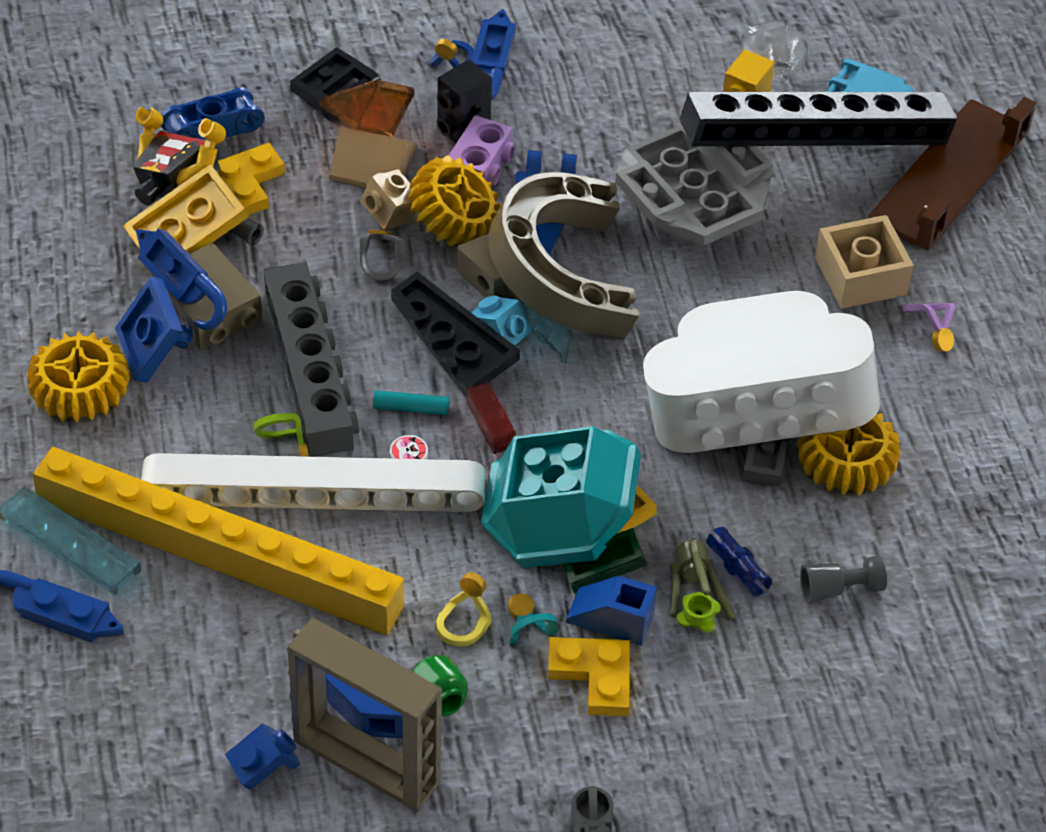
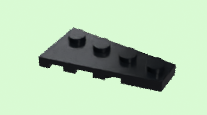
(456, 337)

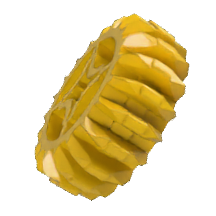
(453, 200)
(78, 376)
(866, 465)

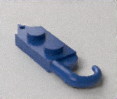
(494, 47)
(180, 273)
(61, 607)

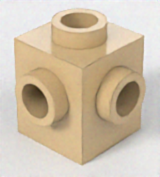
(388, 199)

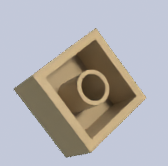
(864, 261)

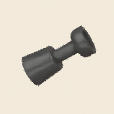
(828, 580)

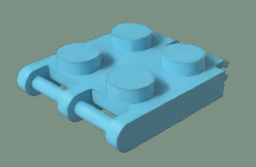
(866, 79)

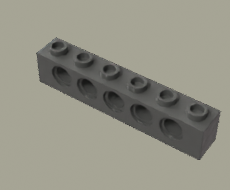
(309, 359)

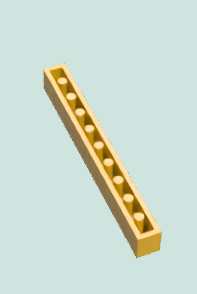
(221, 540)

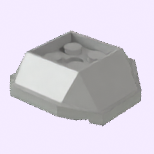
(695, 190)

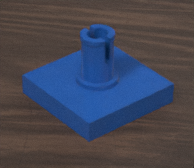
(151, 330)

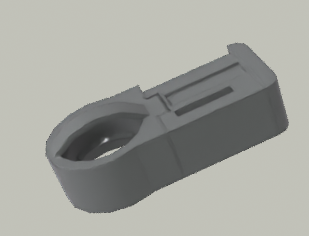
(592, 824)

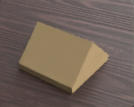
(364, 154)

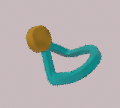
(521, 608)

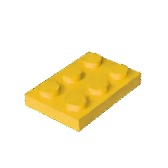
(192, 212)

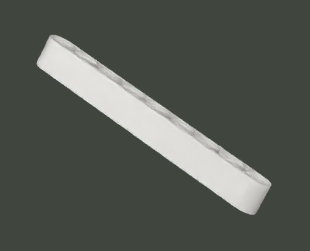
(321, 482)

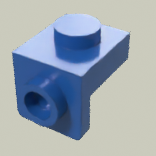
(261, 755)

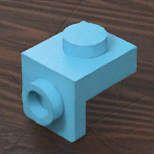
(505, 317)

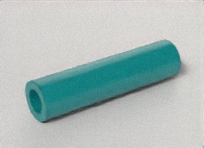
(411, 402)

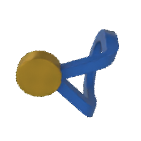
(448, 49)

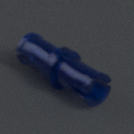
(739, 561)

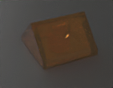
(371, 106)

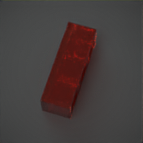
(490, 417)

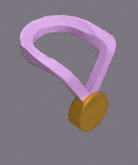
(942, 336)

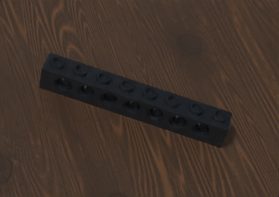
(817, 118)

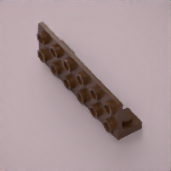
(952, 174)

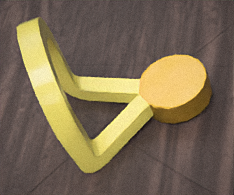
(473, 586)

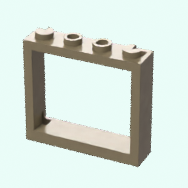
(403, 776)

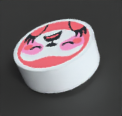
(408, 448)

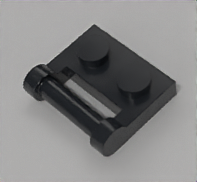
(328, 76)

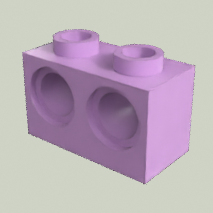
(486, 146)

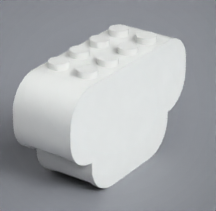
(761, 373)

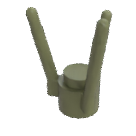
(695, 566)

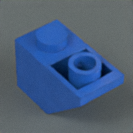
(615, 608)
(363, 710)

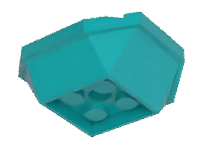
(561, 495)

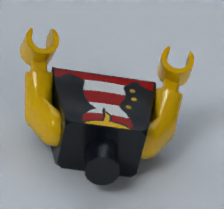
(171, 158)

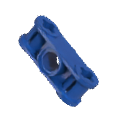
(221, 108)

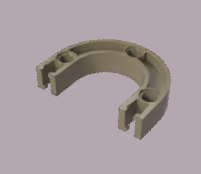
(536, 276)

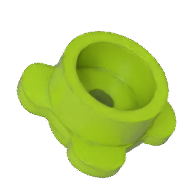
(698, 603)

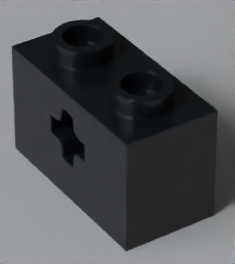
(460, 97)

